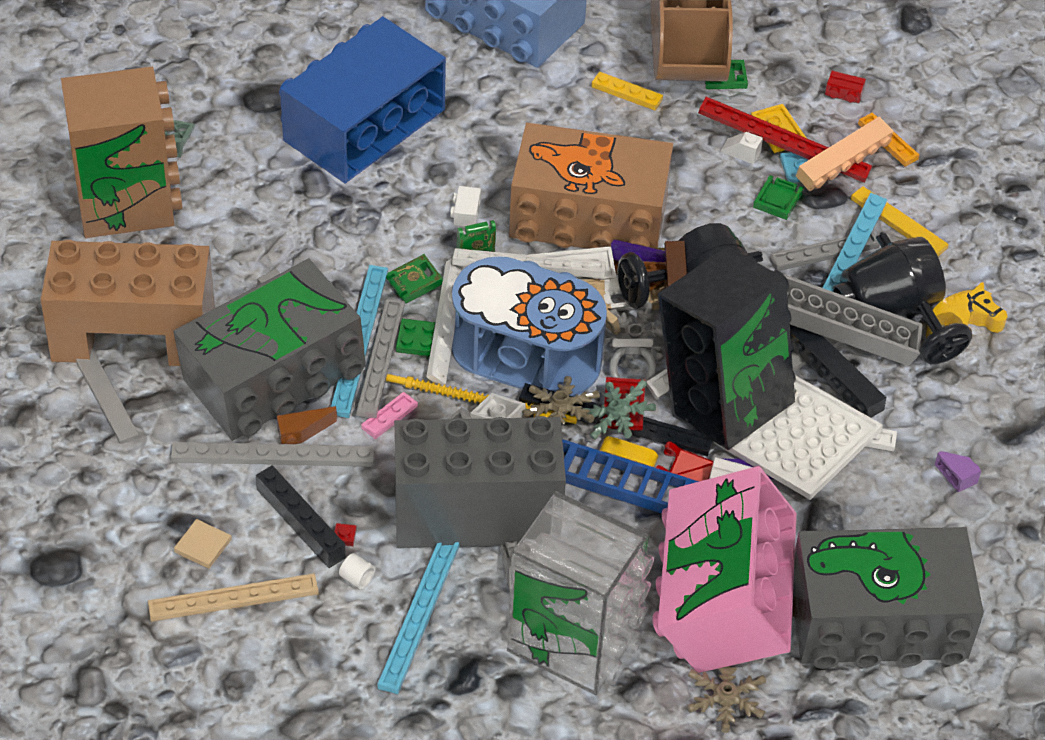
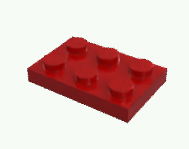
(625, 385)

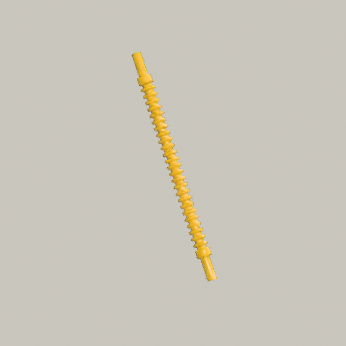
(409, 382)

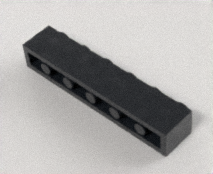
(300, 516)

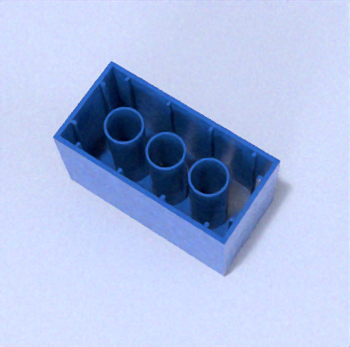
(363, 98)

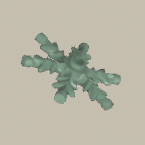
(619, 409)

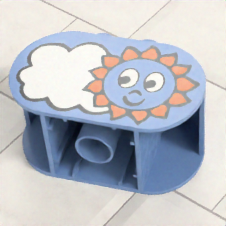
(528, 325)

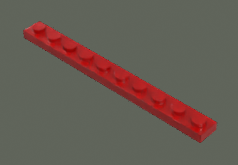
(773, 134)

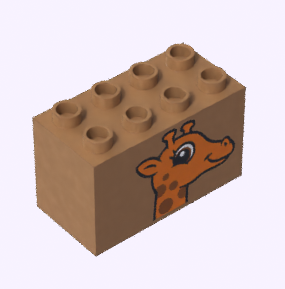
(588, 188)

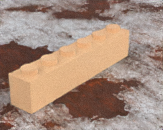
(844, 154)

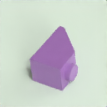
(958, 470)

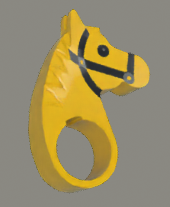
(971, 308)

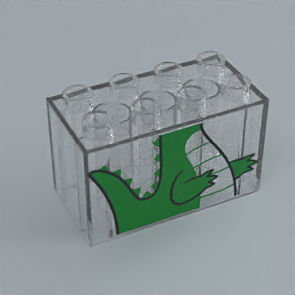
(578, 593)

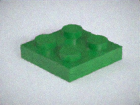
(415, 337)

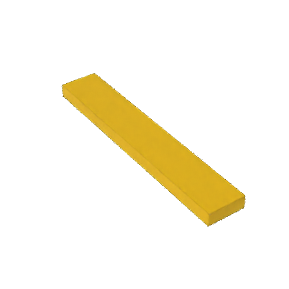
(901, 222)

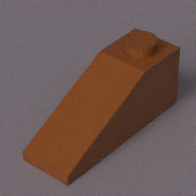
(301, 426)

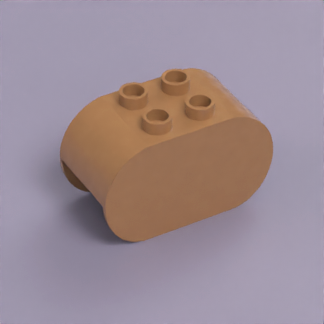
(691, 39)

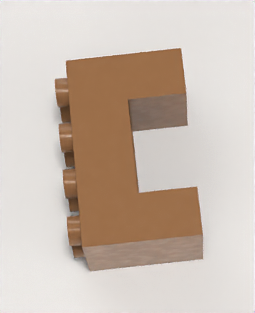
(122, 292)

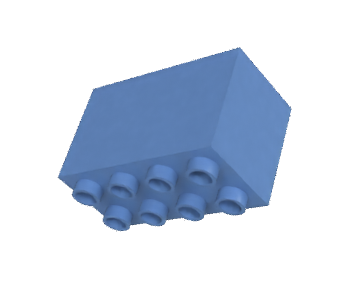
(520, 27)

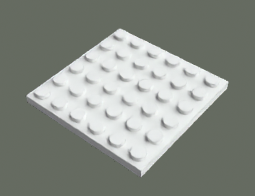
(808, 440)

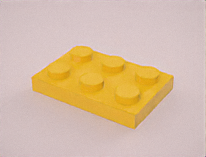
(780, 117)

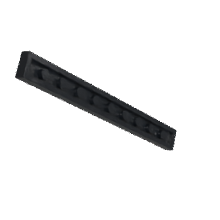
(652, 429)

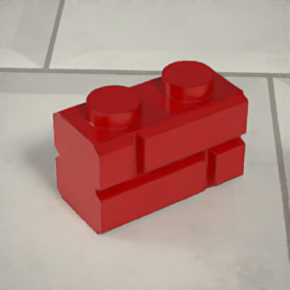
(845, 87)

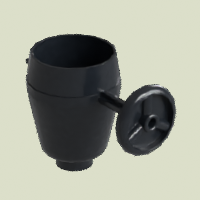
(699, 247)
(907, 280)

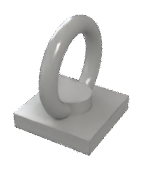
(633, 347)

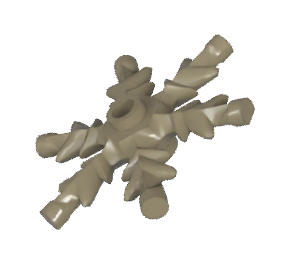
(561, 402)
(726, 695)

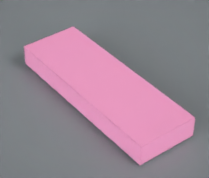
(394, 410)

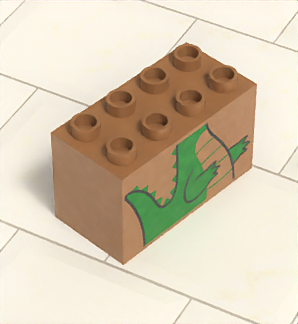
(122, 151)

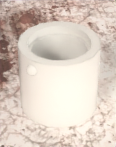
(357, 571)

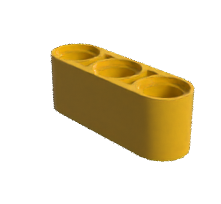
(629, 451)

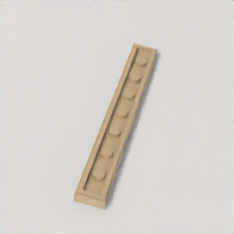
(232, 597)

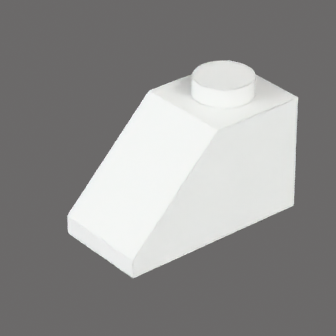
(744, 147)

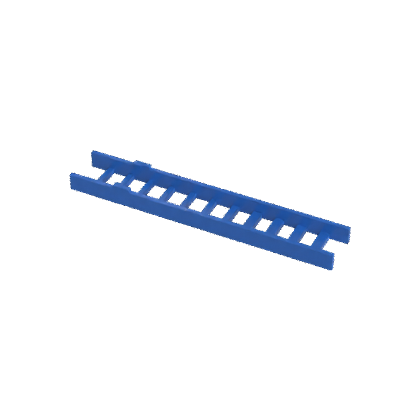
(599, 486)

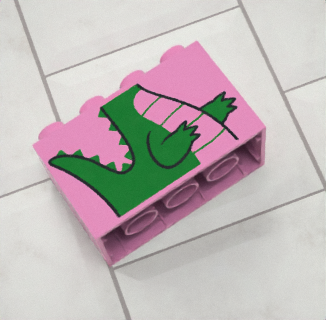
(727, 570)

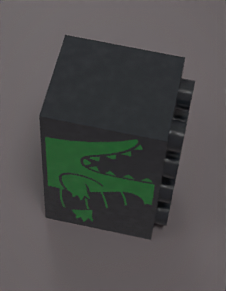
(728, 346)

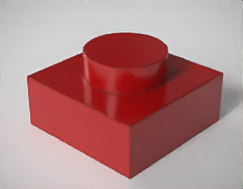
(346, 533)

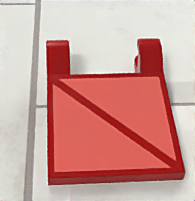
(687, 463)

